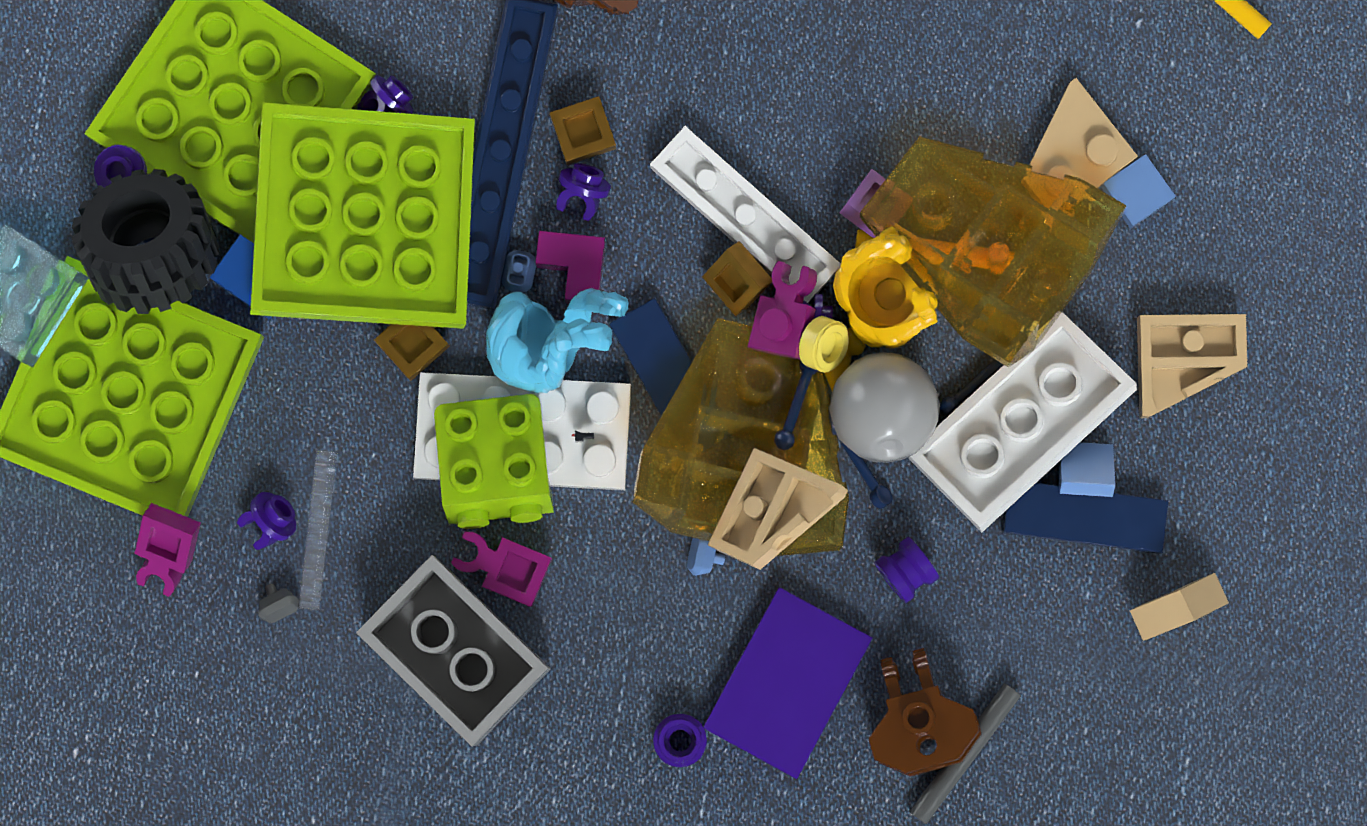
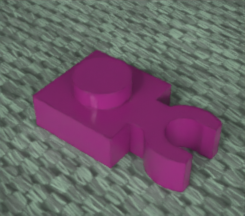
(783, 318)
(167, 544)
(511, 570)

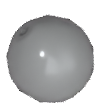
(884, 407)

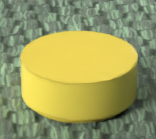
(823, 344)

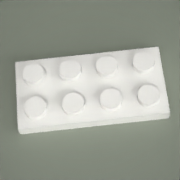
(572, 407)
(1022, 423)

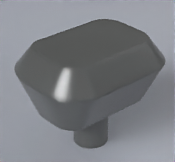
(277, 604)

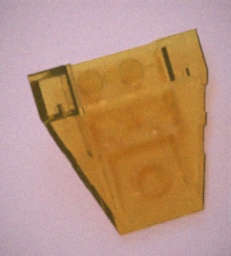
(993, 241)
(714, 421)

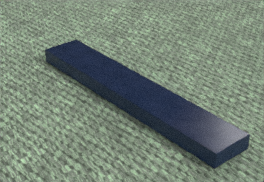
(505, 141)

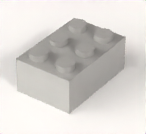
(453, 651)

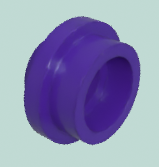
(662, 740)

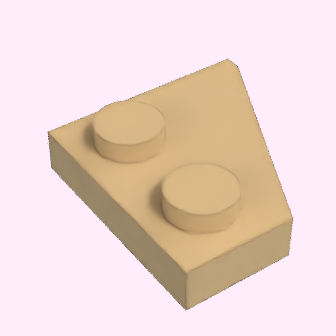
(1186, 356)

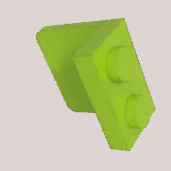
(492, 461)

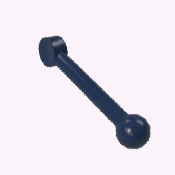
(949, 404)
(785, 438)
(879, 495)

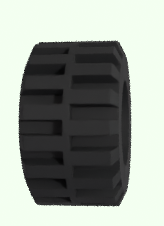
(139, 210)

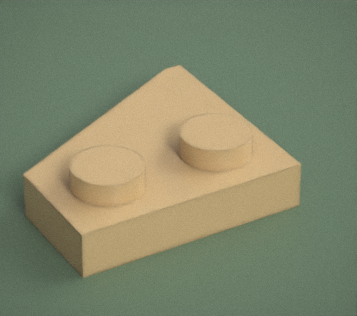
(1081, 141)
(772, 509)

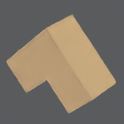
(1179, 607)

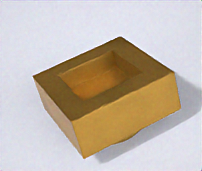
(583, 130)
(737, 278)
(411, 347)

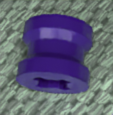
(906, 570)

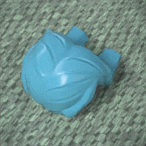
(536, 350)

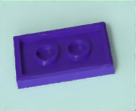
(787, 683)

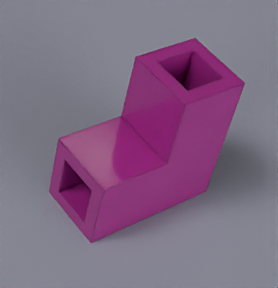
(572, 253)

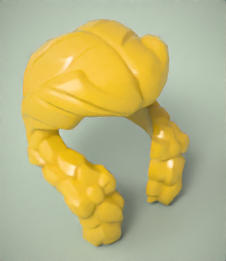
(879, 294)

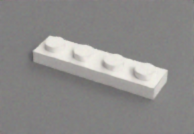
(740, 209)

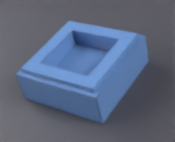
(1140, 189)
(1088, 470)

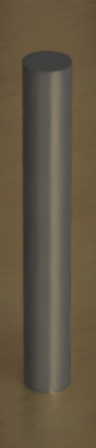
(950, 775)

